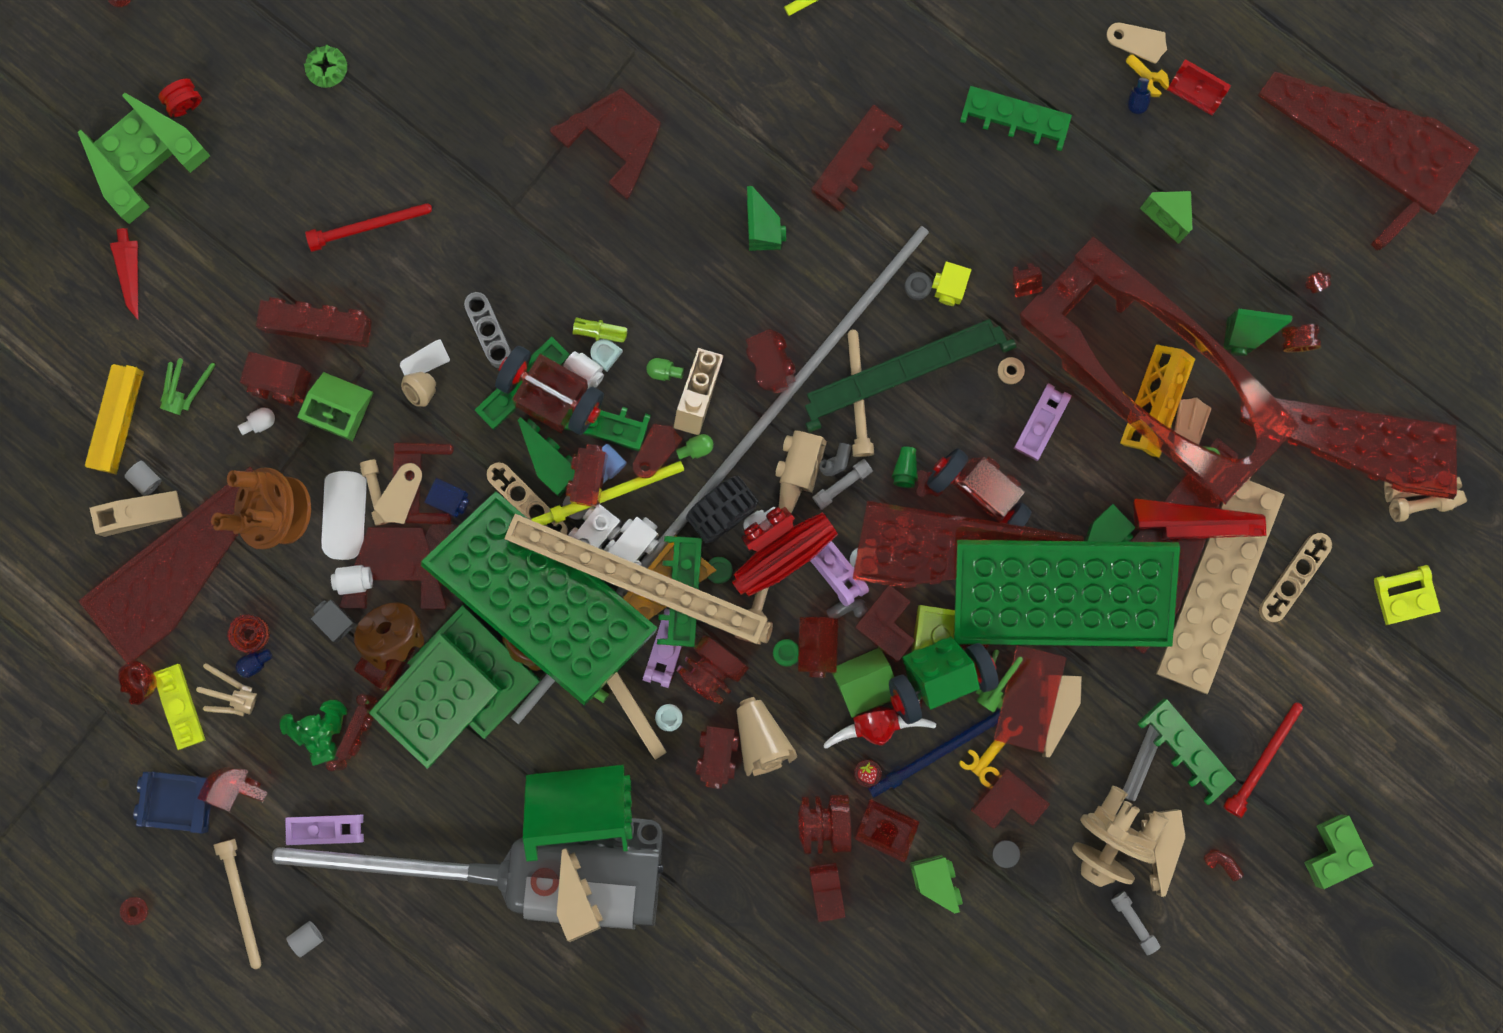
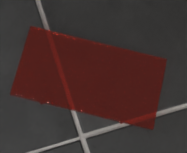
(1030, 699)

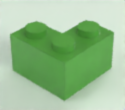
(1344, 855)

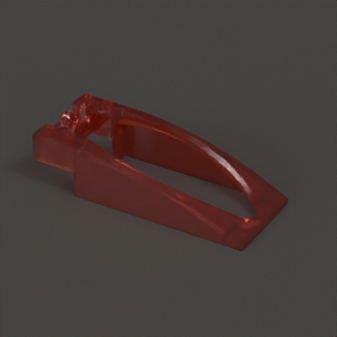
(1100, 266)

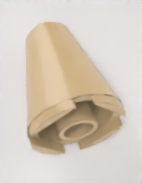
(761, 739)

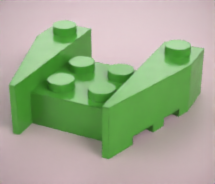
(134, 150)

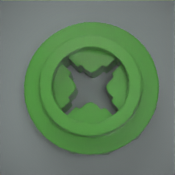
(334, 74)

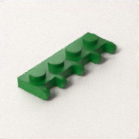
(1016, 115)
(618, 429)
(687, 571)
(1188, 749)

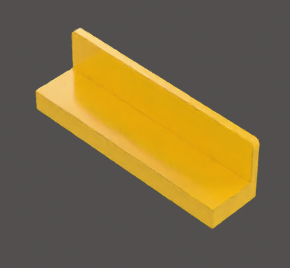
(114, 418)

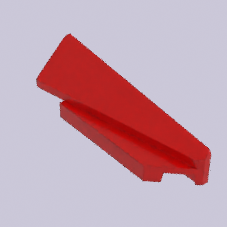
(1195, 522)

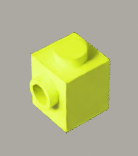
(951, 283)

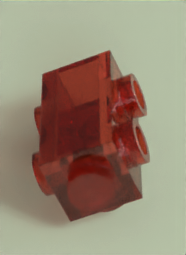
(771, 362)
(588, 476)
(818, 646)
(716, 765)

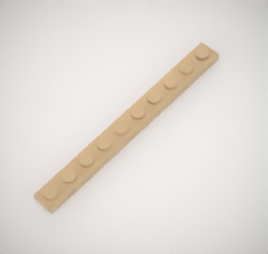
(635, 578)

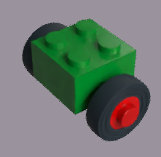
(941, 675)

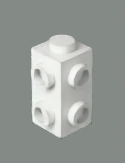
(597, 528)
(637, 538)

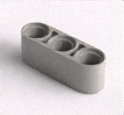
(480, 320)

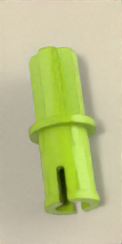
(599, 330)

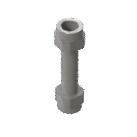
(861, 470)
(1148, 942)

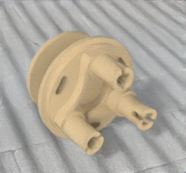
(1116, 831)

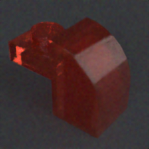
(225, 784)

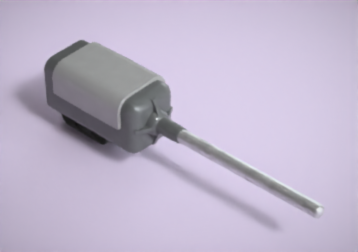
(620, 881)

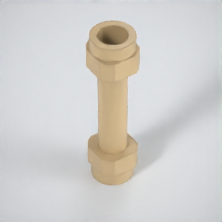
(370, 470)

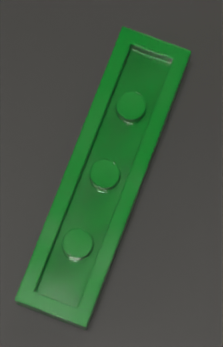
(499, 404)

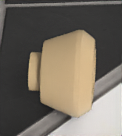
(418, 388)

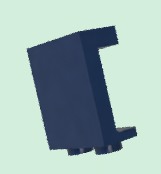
(171, 802)

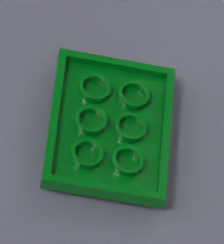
(492, 657)
(434, 700)

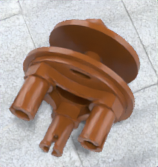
(267, 508)

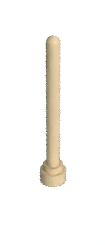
(862, 445)
(227, 851)

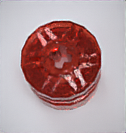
(712, 669)
(825, 824)

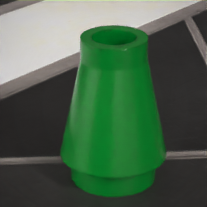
(905, 470)

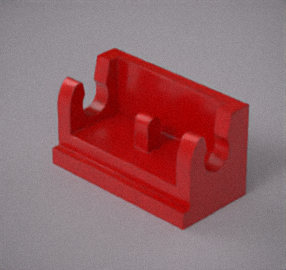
(1198, 87)

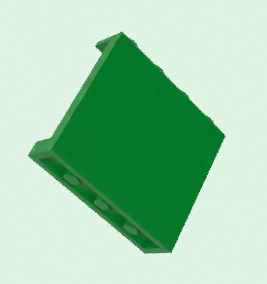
(576, 807)

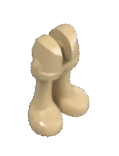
(1401, 508)

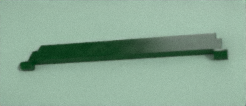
(903, 369)

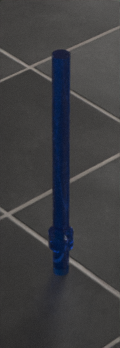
(895, 778)

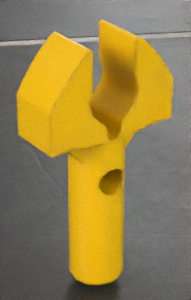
(1144, 72)

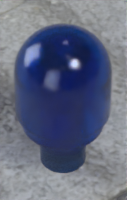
(1139, 97)
(252, 663)

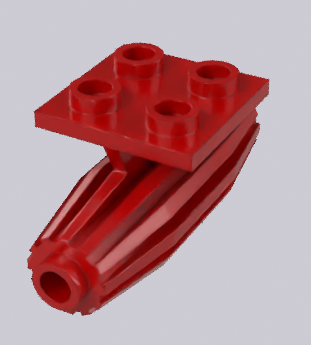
(780, 548)

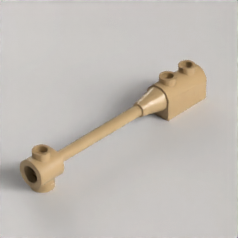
(796, 474)

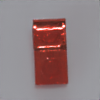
(827, 892)

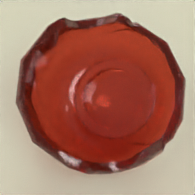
(137, 681)

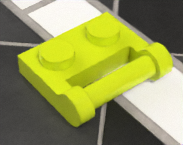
(1407, 604)

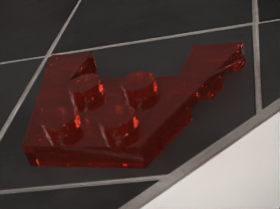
(622, 127)
(396, 556)

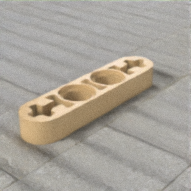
(530, 498)
(1292, 575)
(636, 716)

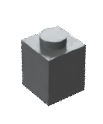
(333, 620)

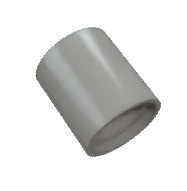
(143, 478)
(305, 939)

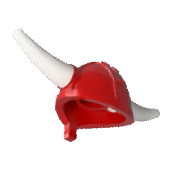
(875, 726)

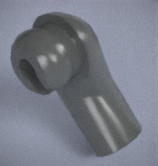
(838, 463)
(839, 609)

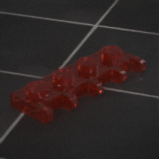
(854, 156)

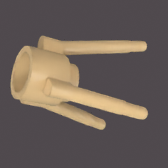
(242, 700)

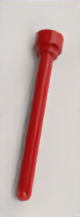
(317, 239)
(1237, 804)

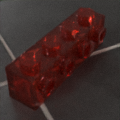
(314, 323)

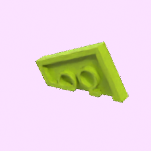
(932, 625)

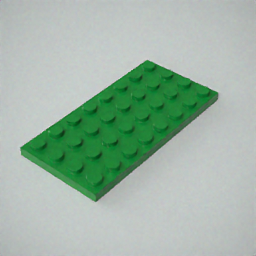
(1066, 593)
(545, 608)

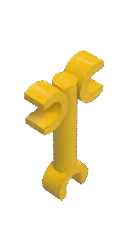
(979, 766)

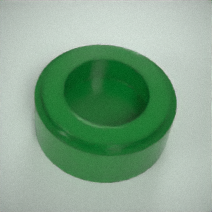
(723, 572)
(786, 652)

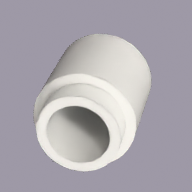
(585, 368)
(352, 579)

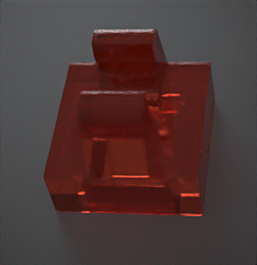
(1027, 281)

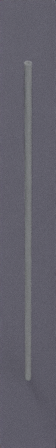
(757, 429)

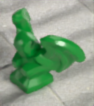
(316, 731)

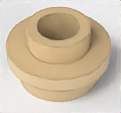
(1007, 378)

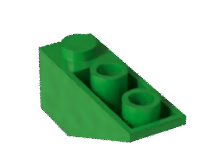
(548, 463)
(1110, 527)

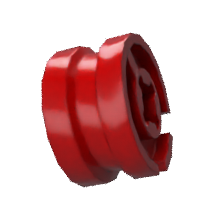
(179, 97)

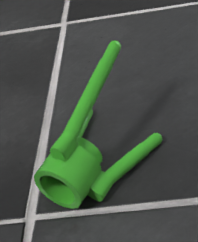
(172, 399)
(994, 698)

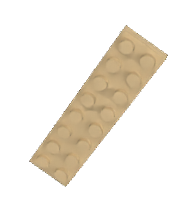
(1217, 594)

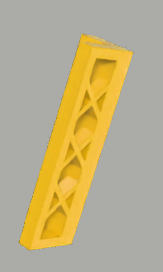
(1164, 399)

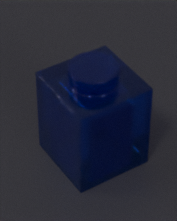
(447, 498)

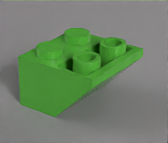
(335, 406)
(934, 881)

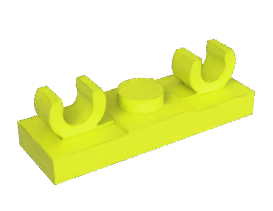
(179, 707)

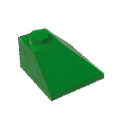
(763, 224)
(1250, 329)

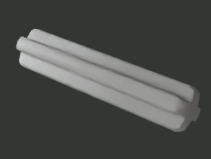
(1141, 765)

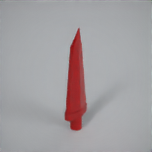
(126, 262)

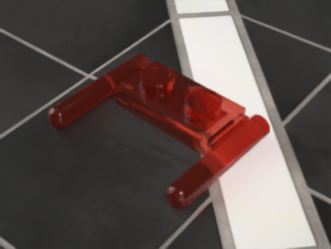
(412, 453)
(350, 744)

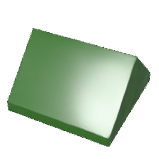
(1170, 212)
(864, 682)

